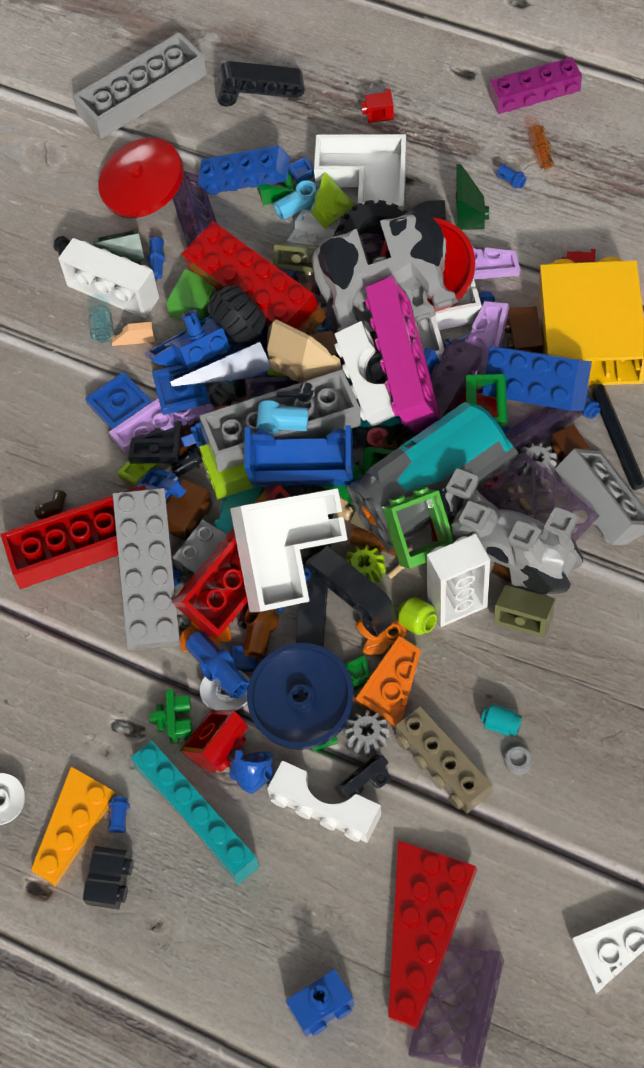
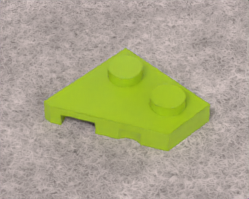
(329, 202)

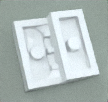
(310, 231)

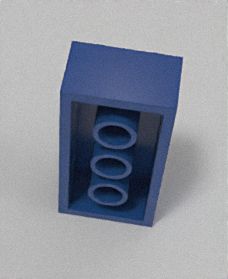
(540, 378)

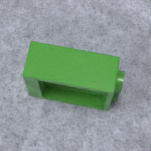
(439, 519)

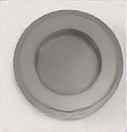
(518, 760)

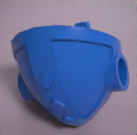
(251, 770)

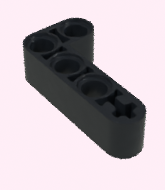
(257, 79)
(353, 588)

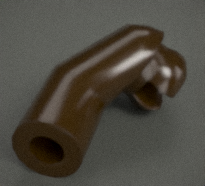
(52, 507)

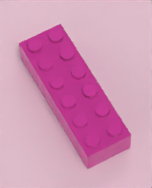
(402, 355)

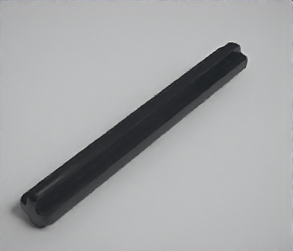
(618, 437)

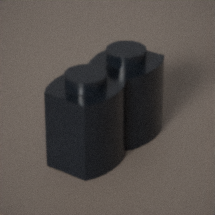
(107, 877)

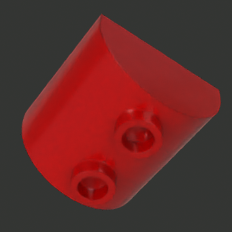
(215, 740)

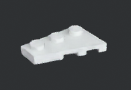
(610, 948)

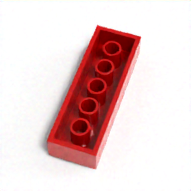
(227, 261)
(63, 542)
(218, 587)

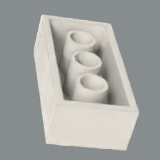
(109, 277)
(458, 579)

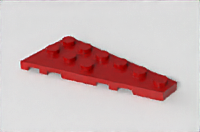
(426, 912)

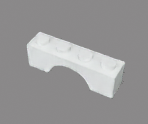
(356, 349)
(353, 817)

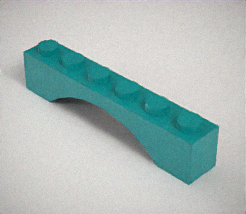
(196, 812)

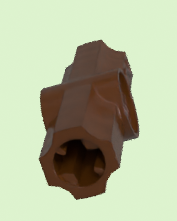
(258, 633)

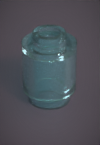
(101, 324)

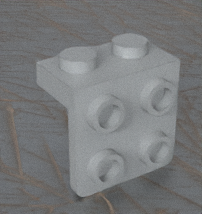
(198, 548)

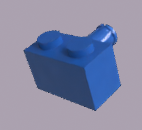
(200, 342)
(320, 1003)

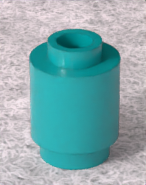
(501, 720)

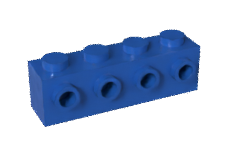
(244, 170)

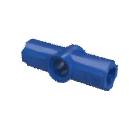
(217, 665)

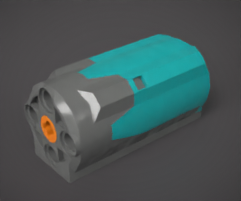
(460, 440)

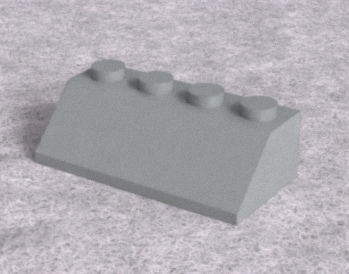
(604, 491)

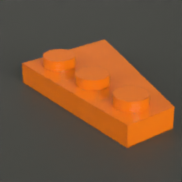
(391, 682)

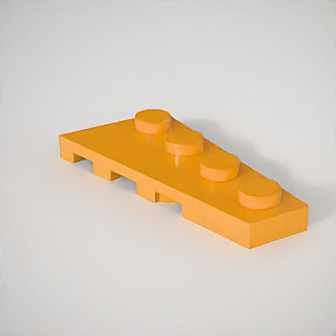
(72, 822)

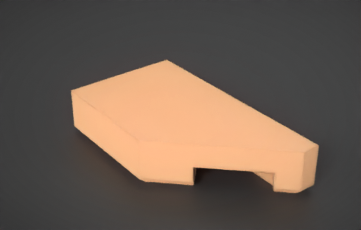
(135, 334)

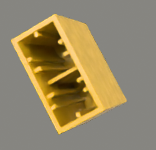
(594, 316)

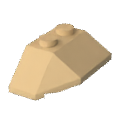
(298, 354)

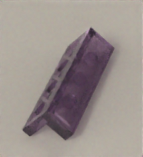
(190, 209)
(540, 426)

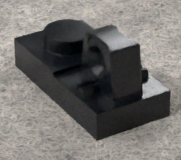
(372, 770)

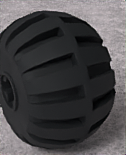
(236, 313)

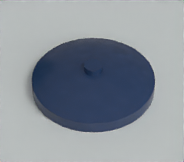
(300, 696)

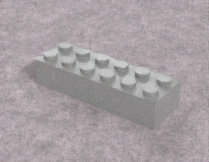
(140, 85)
(329, 409)
(146, 569)

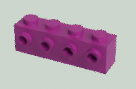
(535, 85)

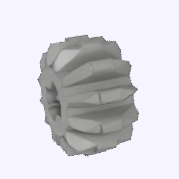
(542, 456)
(363, 724)

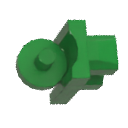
(175, 727)

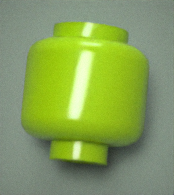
(417, 616)

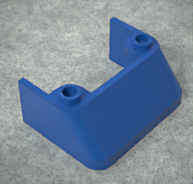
(299, 460)

